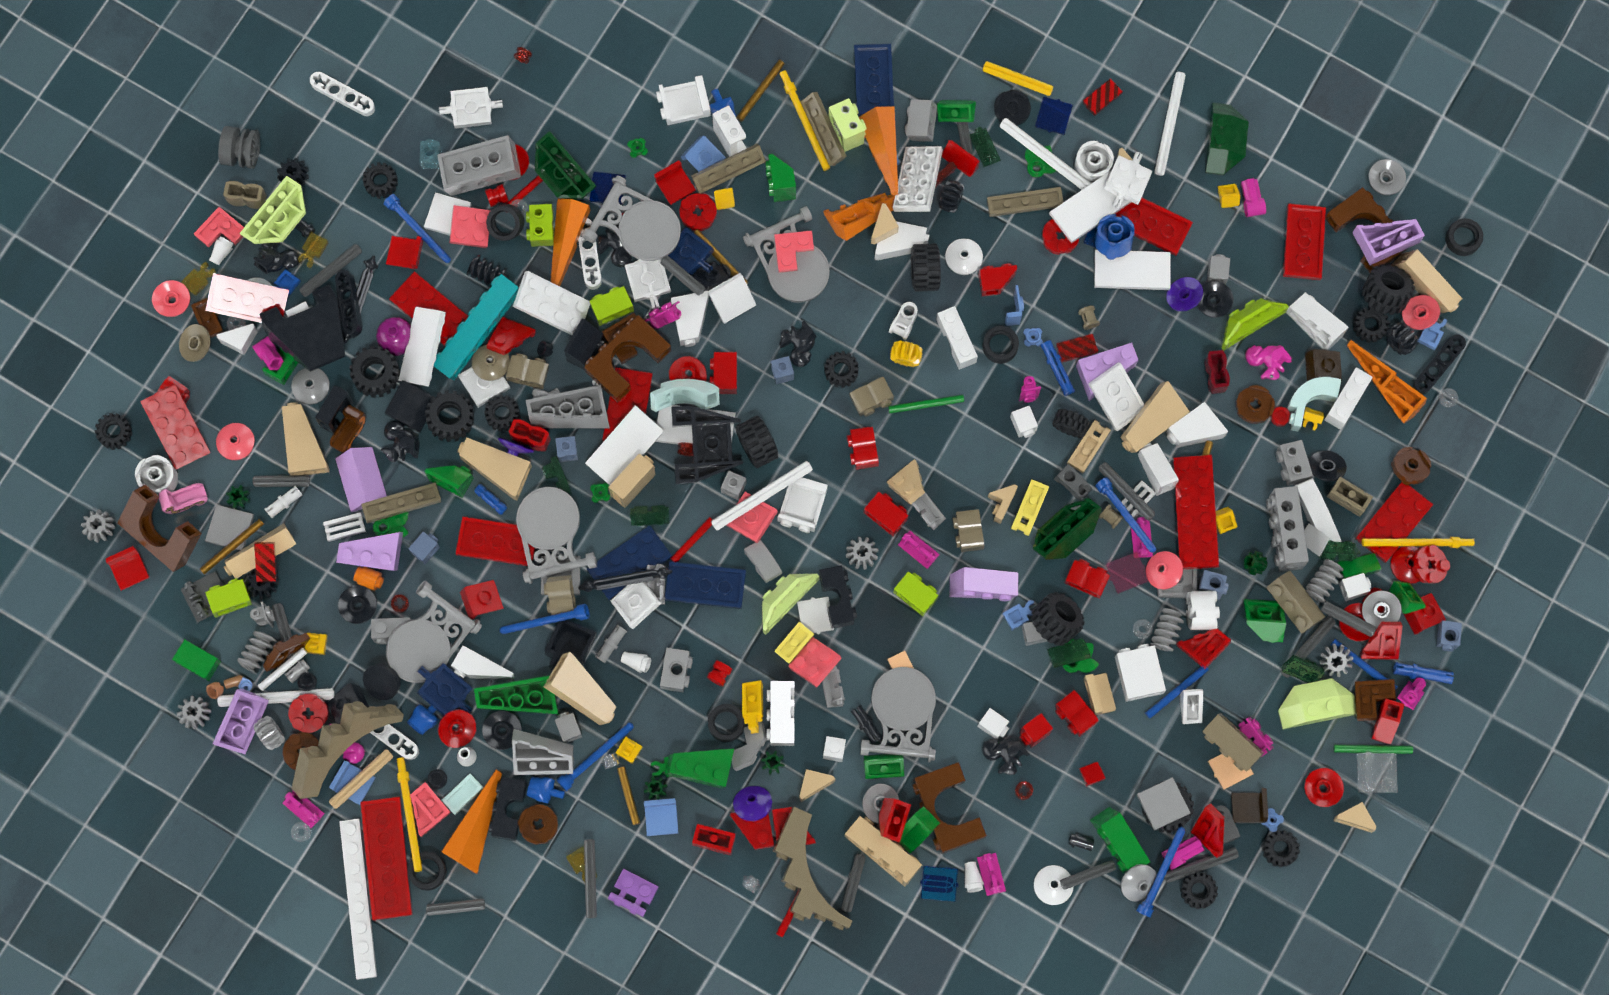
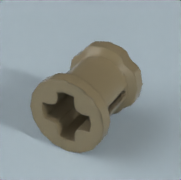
(1089, 317)
(1111, 516)

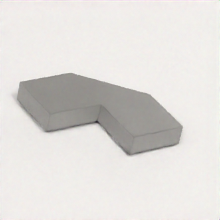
(747, 754)

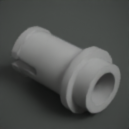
(300, 668)

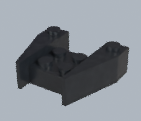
(710, 443)

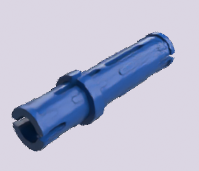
(1052, 356)
(1414, 671)

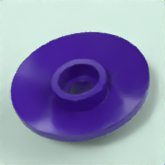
(1180, 289)
(515, 448)
(754, 809)

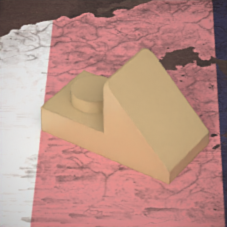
(1004, 497)

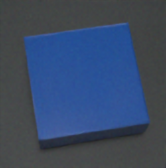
(287, 281)

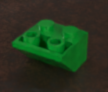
(780, 179)

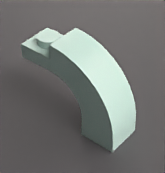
(1316, 389)
(685, 391)

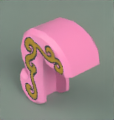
(183, 498)

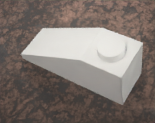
(476, 666)

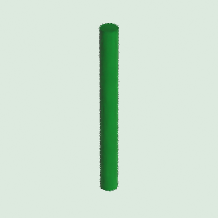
(926, 404)
(1373, 748)

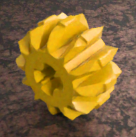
(906, 353)

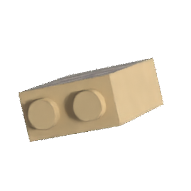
(632, 480)

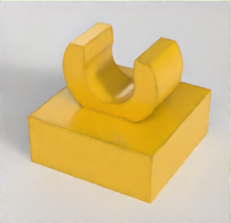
(1313, 416)
(316, 644)
(629, 750)

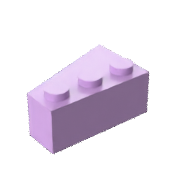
(1387, 239)
(1095, 365)
(372, 552)
(984, 584)

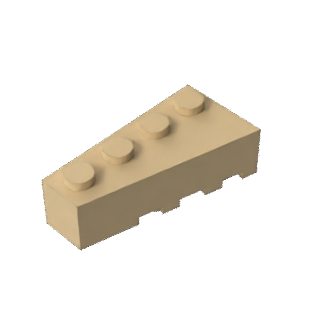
(883, 851)

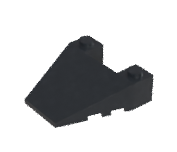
(309, 336)

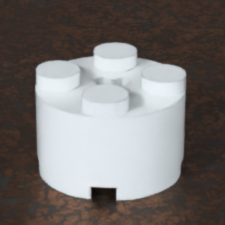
(1097, 153)
(153, 467)
(1202, 610)

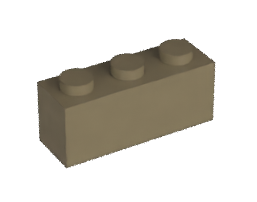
(1295, 602)
(1232, 742)

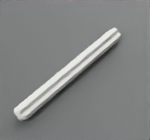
(1169, 123)
(1044, 154)
(761, 495)
(281, 697)

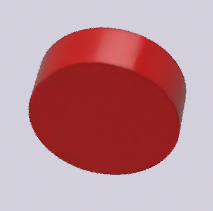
(1280, 416)

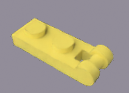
(1030, 506)

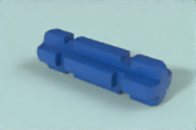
(490, 499)

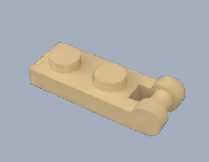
(1088, 447)

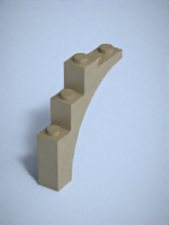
(334, 739)
(808, 900)

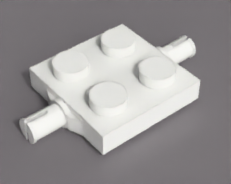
(471, 107)
(1127, 180)
(647, 280)

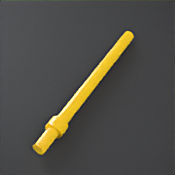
(791, 90)
(1453, 542)
(403, 778)

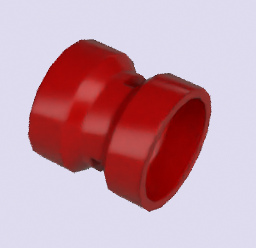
(496, 195)
(719, 673)

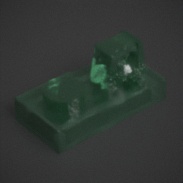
(554, 470)
(1068, 653)
(1302, 669)

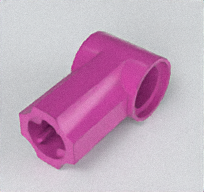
(1253, 203)
(268, 353)
(1185, 851)

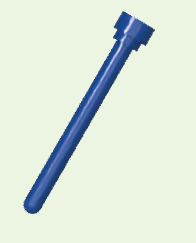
(393, 204)
(1105, 486)
(580, 612)
(567, 780)
(1146, 907)

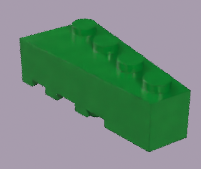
(518, 697)

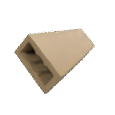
(1428, 280)
(1156, 416)
(302, 447)
(497, 466)
(244, 560)
(579, 689)

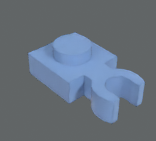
(1431, 336)
(1017, 615)

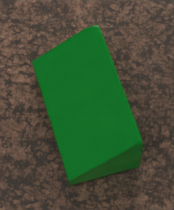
(956, 110)
(1364, 564)
(1407, 596)
(883, 766)

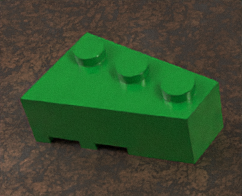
(701, 766)
(1119, 839)

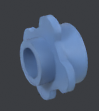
(1036, 332)
(1277, 820)

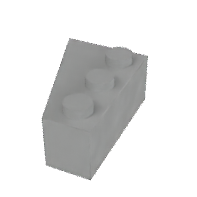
(540, 755)

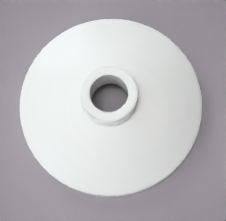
(961, 264)
(1043, 887)

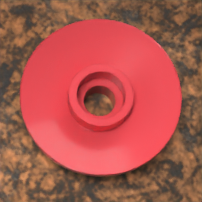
(167, 291)
(1421, 305)
(239, 449)
(1171, 574)

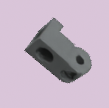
(1073, 482)
(1230, 830)

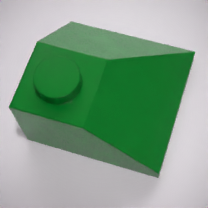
(451, 478)
(1265, 619)

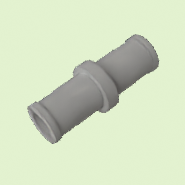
(611, 644)

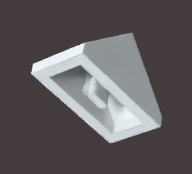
(239, 338)
(1191, 706)

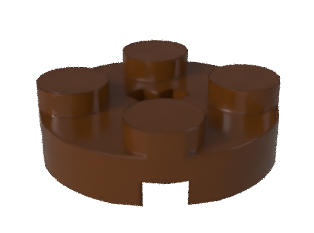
(1264, 399)
(1407, 474)
(294, 743)
(544, 834)

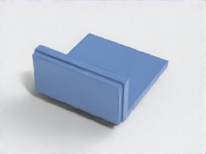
(702, 154)
(1014, 318)
(344, 776)
(661, 817)

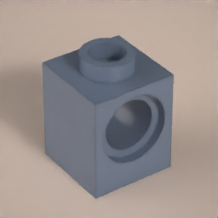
(782, 370)
(566, 449)
(424, 547)
(1211, 577)
(1454, 629)

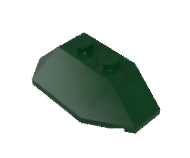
(1226, 139)
(561, 170)
(1067, 529)

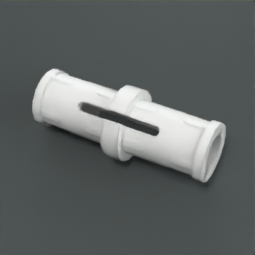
(283, 502)

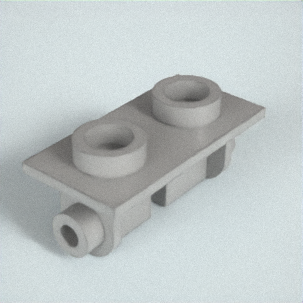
(929, 511)
(657, 585)
(263, 615)
(832, 691)

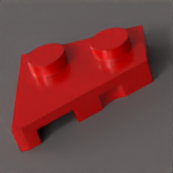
(1384, 642)
(1205, 647)
(757, 832)

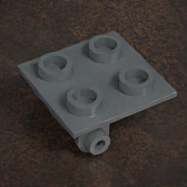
(196, 596)

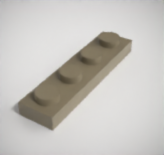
(823, 129)
(728, 168)
(1024, 202)
(401, 503)

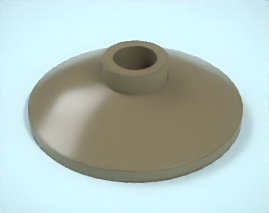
(194, 343)
(489, 371)

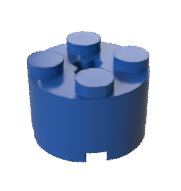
(1114, 236)

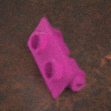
(668, 311)
(1029, 391)
(1138, 545)
(918, 549)
(1412, 693)
(1252, 729)
(303, 809)
(991, 874)

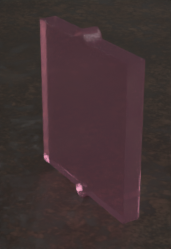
(1127, 572)

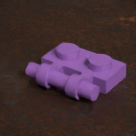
(636, 887)

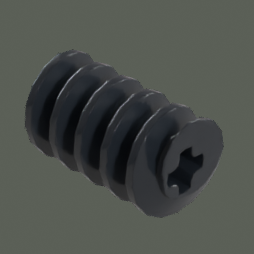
(485, 272)

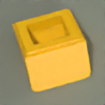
(1229, 195)
(724, 198)
(1225, 520)

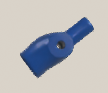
(720, 103)
(423, 719)
(542, 789)

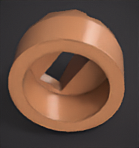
(210, 689)

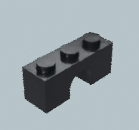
(835, 580)
(509, 791)

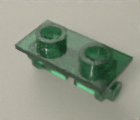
(984, 147)
(640, 515)
(1346, 551)

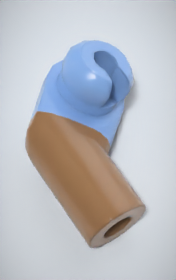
(238, 681)

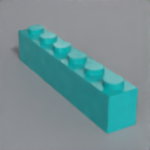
(477, 327)

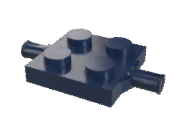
(692, 252)
(444, 690)

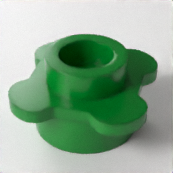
(637, 143)
(596, 489)

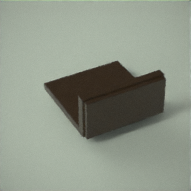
(1323, 364)
(1250, 807)

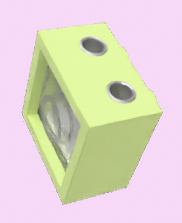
(847, 124)

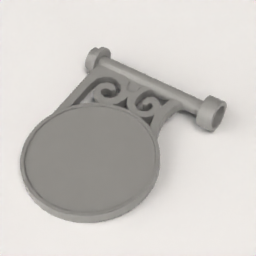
(646, 228)
(812, 266)
(549, 521)
(423, 641)
(903, 702)

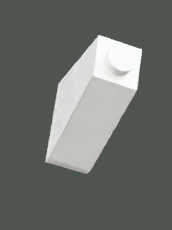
(901, 242)
(693, 314)
(1196, 428)
(1157, 468)

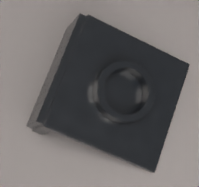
(348, 694)

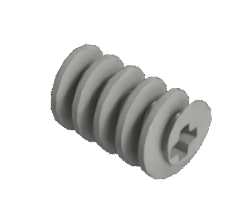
(1323, 580)
(1166, 630)
(256, 651)

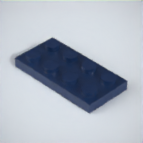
(873, 77)
(631, 557)
(705, 585)

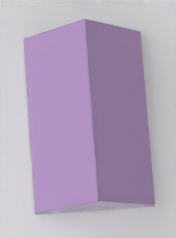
(360, 476)
(239, 721)

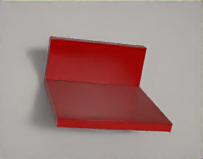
(674, 182)
(404, 252)
(127, 568)
(481, 599)
(1425, 617)

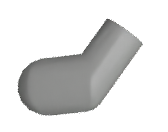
(540, 393)

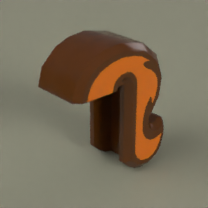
(348, 429)

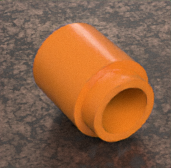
(368, 578)

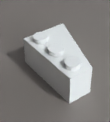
(1317, 321)
(781, 713)

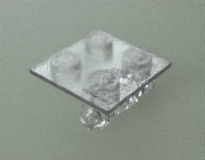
(1377, 773)

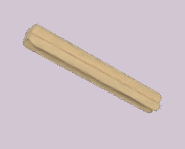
(361, 779)

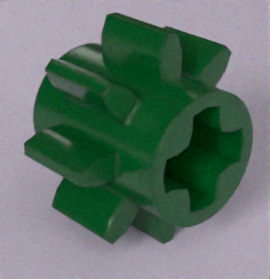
(235, 492)
(1255, 563)
(776, 767)
(654, 783)

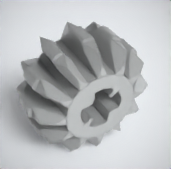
(101, 531)
(869, 555)
(1329, 664)
(201, 710)
(269, 733)

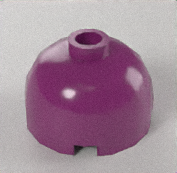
(393, 335)

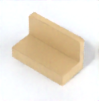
(1099, 693)

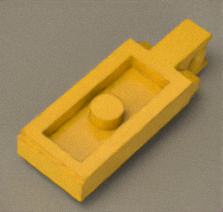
(752, 704)

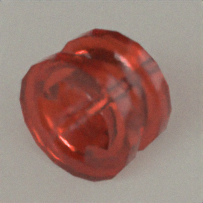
(522, 55)
(685, 449)
(396, 608)
(1028, 794)

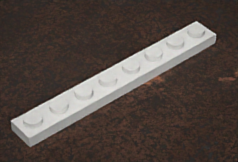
(358, 899)

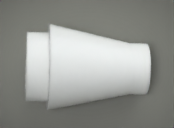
(221, 250)
(639, 662)
(470, 759)
(973, 879)

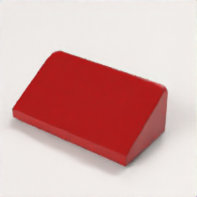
(962, 159)

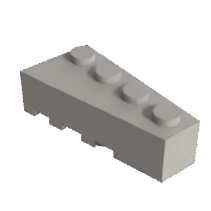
(569, 409)

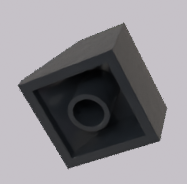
(583, 344)

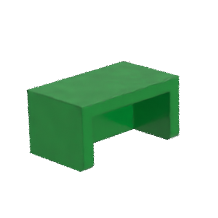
(285, 370)
(196, 660)
(918, 829)

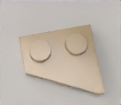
(908, 482)

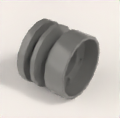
(239, 147)

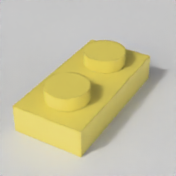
(794, 642)

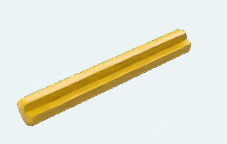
(1018, 78)

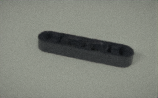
(348, 303)
(1439, 364)

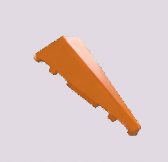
(882, 142)
(857, 217)
(568, 226)
(1400, 396)
(470, 836)

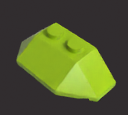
(1250, 319)

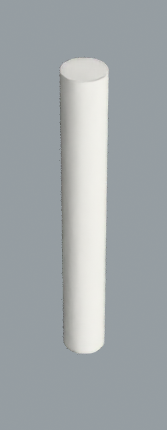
(282, 669)

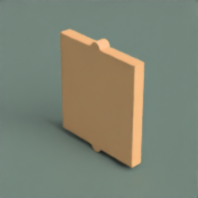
(1227, 772)

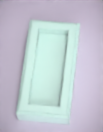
(462, 794)

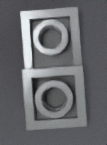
(763, 561)

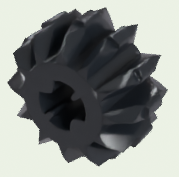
(296, 167)
(951, 196)
(1402, 338)
(258, 589)

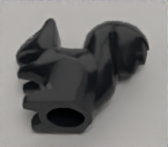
(620, 256)
(273, 260)
(802, 340)
(404, 442)
(1009, 750)

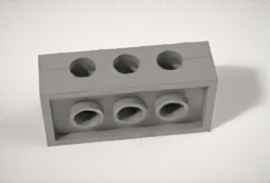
(461, 170)
(1287, 529)

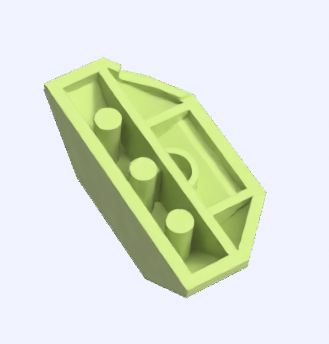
(277, 215)
(784, 597)
(1316, 703)

